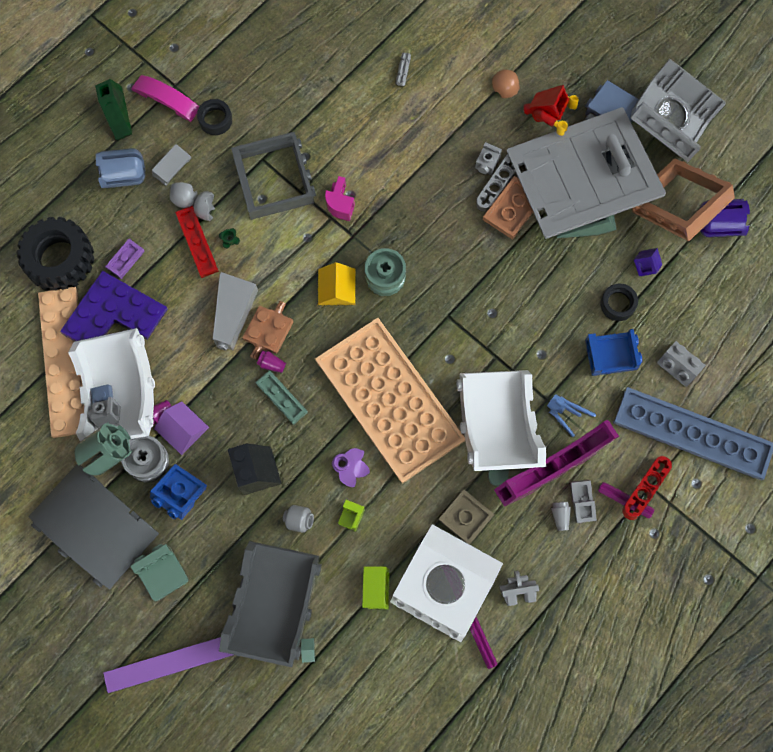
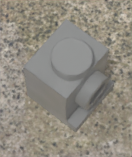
(488, 159)
(104, 412)

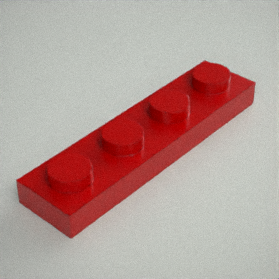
(197, 242)

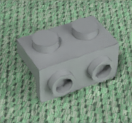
(681, 364)

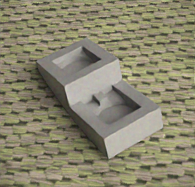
(583, 501)

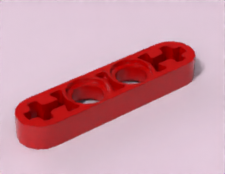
(645, 486)

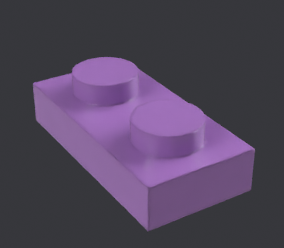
(125, 258)

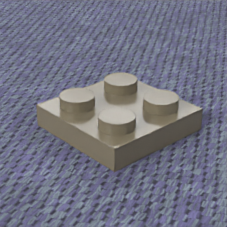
(466, 517)

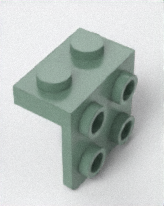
(160, 572)

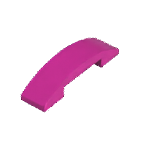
(167, 96)

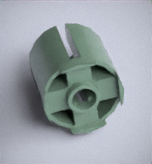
(110, 453)

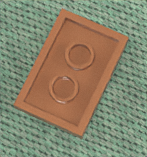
(509, 210)

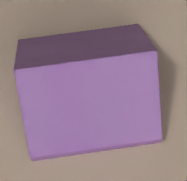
(180, 427)

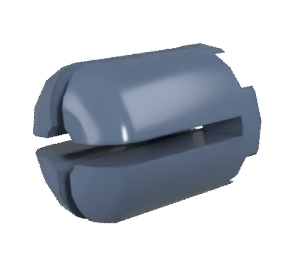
(120, 168)

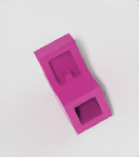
(337, 203)

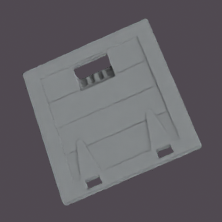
(573, 179)

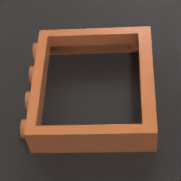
(703, 216)

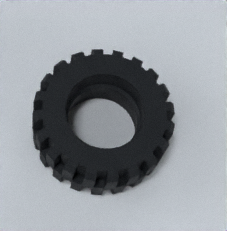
(46, 234)

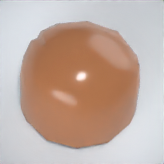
(506, 83)

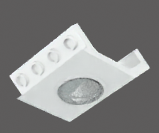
(446, 583)

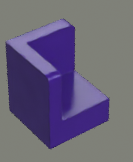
(648, 262)

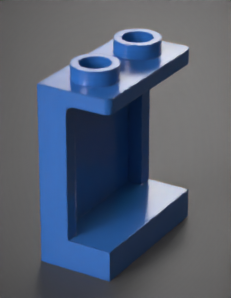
(613, 353)

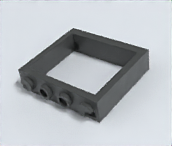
(265, 146)

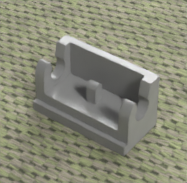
(170, 164)

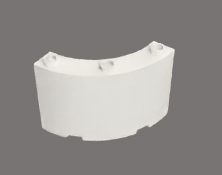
(123, 364)
(499, 421)

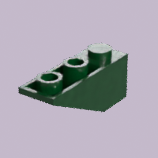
(114, 107)

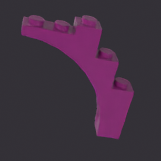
(557, 464)

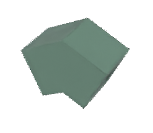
(308, 650)

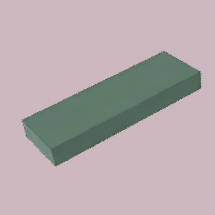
(281, 397)

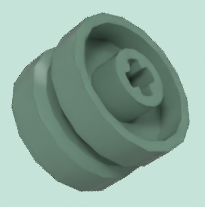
(385, 272)

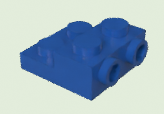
(177, 492)

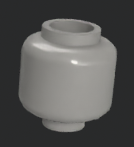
(298, 518)

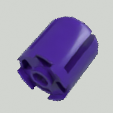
(729, 221)

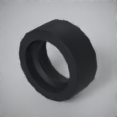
(214, 104)
(619, 288)

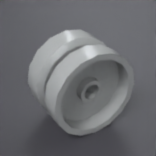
(154, 466)

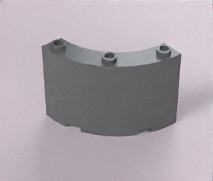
(92, 527)
(271, 604)

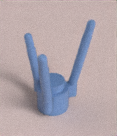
(559, 404)

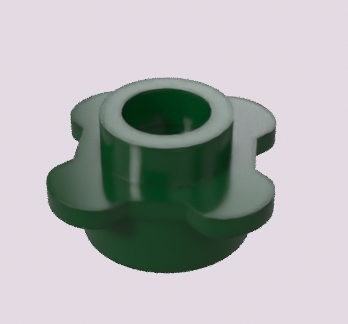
(229, 233)

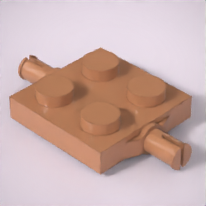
(268, 330)

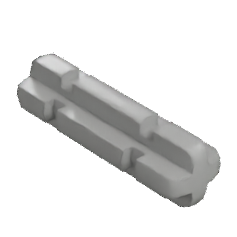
(403, 69)

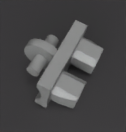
(511, 590)

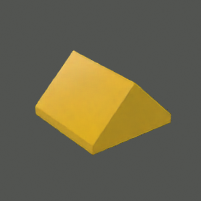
(336, 285)

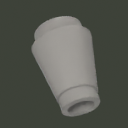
(561, 515)

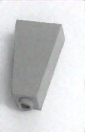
(232, 308)

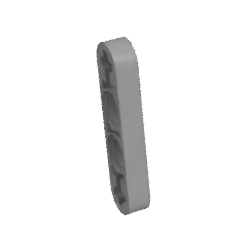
(497, 180)

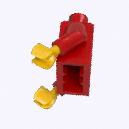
(549, 107)

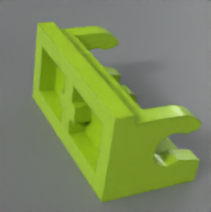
(376, 588)

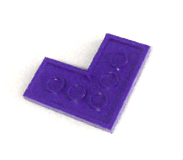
(112, 302)

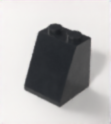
(254, 467)

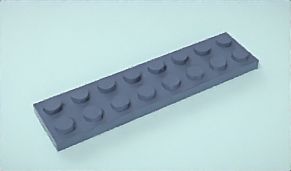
(694, 433)

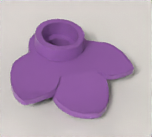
(354, 466)

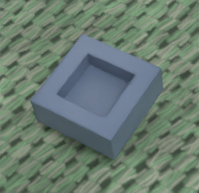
(101, 393)

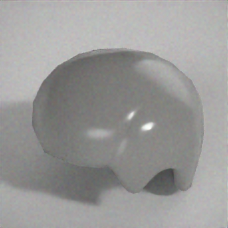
(182, 195)
(204, 205)

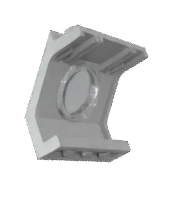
(676, 109)

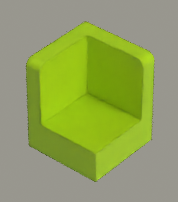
(351, 515)

